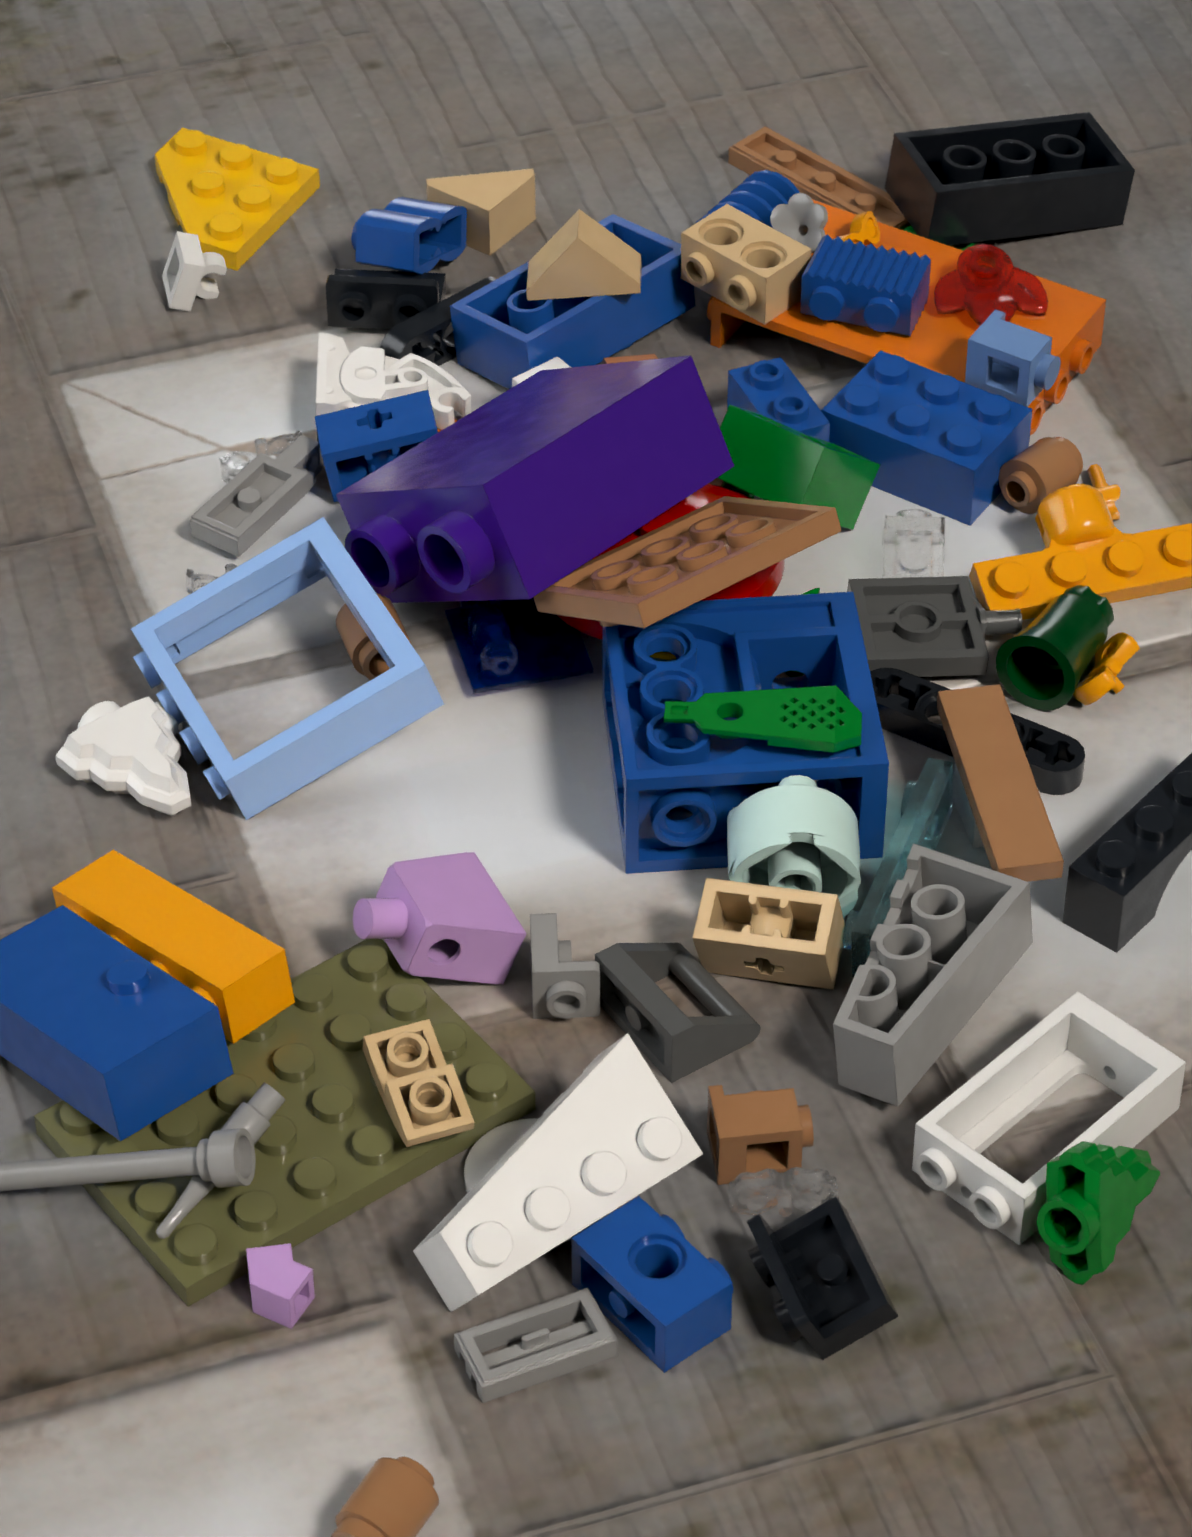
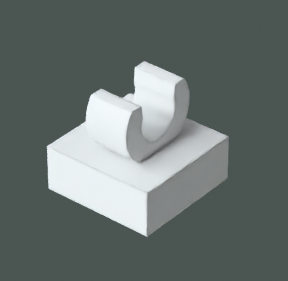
(186, 270)

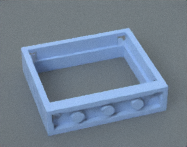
(324, 737)

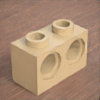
(744, 263)

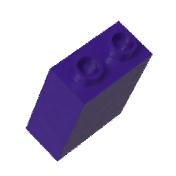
(535, 482)

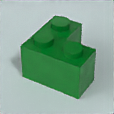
(793, 466)

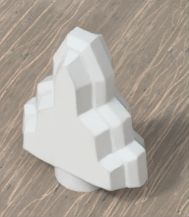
(129, 753)

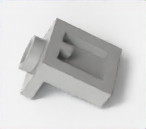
(558, 984)

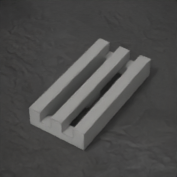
(540, 1353)

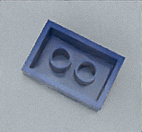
(929, 433)

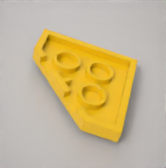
(231, 192)

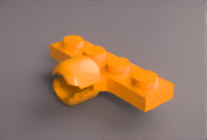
(1085, 551)

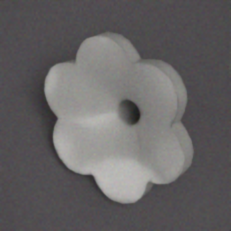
(801, 220)

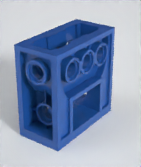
(675, 765)

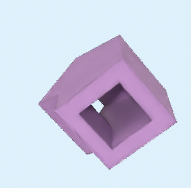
(278, 1284)

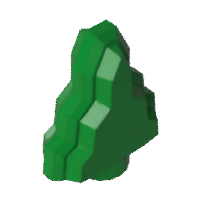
(1092, 1205)

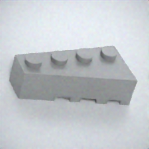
(928, 970)

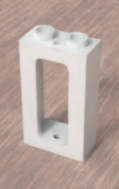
(1067, 1042)

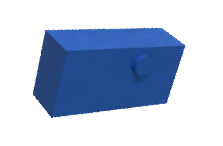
(507, 335)
(104, 1024)

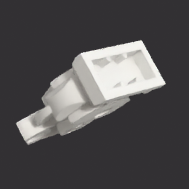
(370, 377)

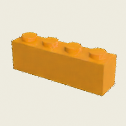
(183, 938)

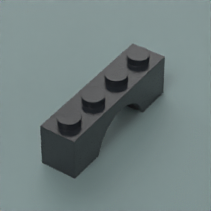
(1126, 871)

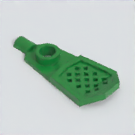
(786, 717)

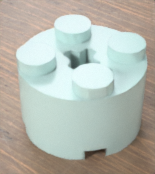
(796, 841)

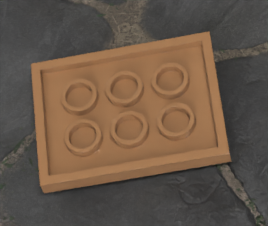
(687, 560)

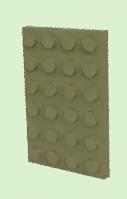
(326, 1144)

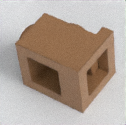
(756, 1131)

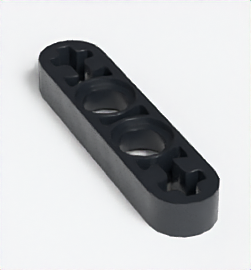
(909, 701)

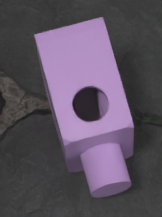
(443, 919)

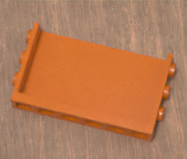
(938, 340)

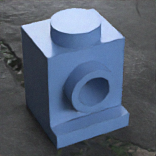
(1010, 360)

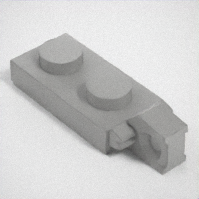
(257, 497)

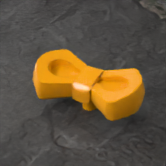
(1108, 664)

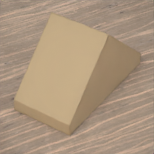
(495, 202)
(583, 262)

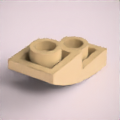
(417, 1083)

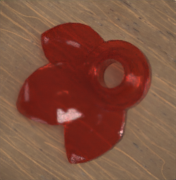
(989, 288)

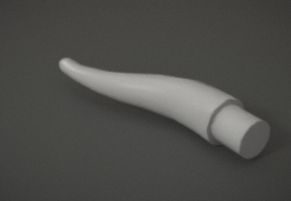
(253, 1117)

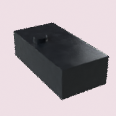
(1009, 179)

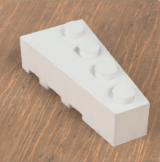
(575, 1165)

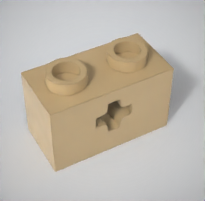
(769, 933)

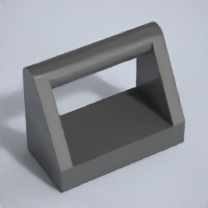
(653, 1020)

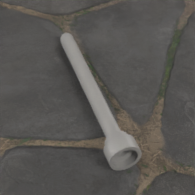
(223, 1158)

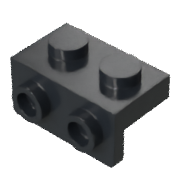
(380, 297)
(823, 1278)

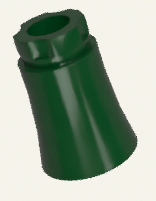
(1053, 651)

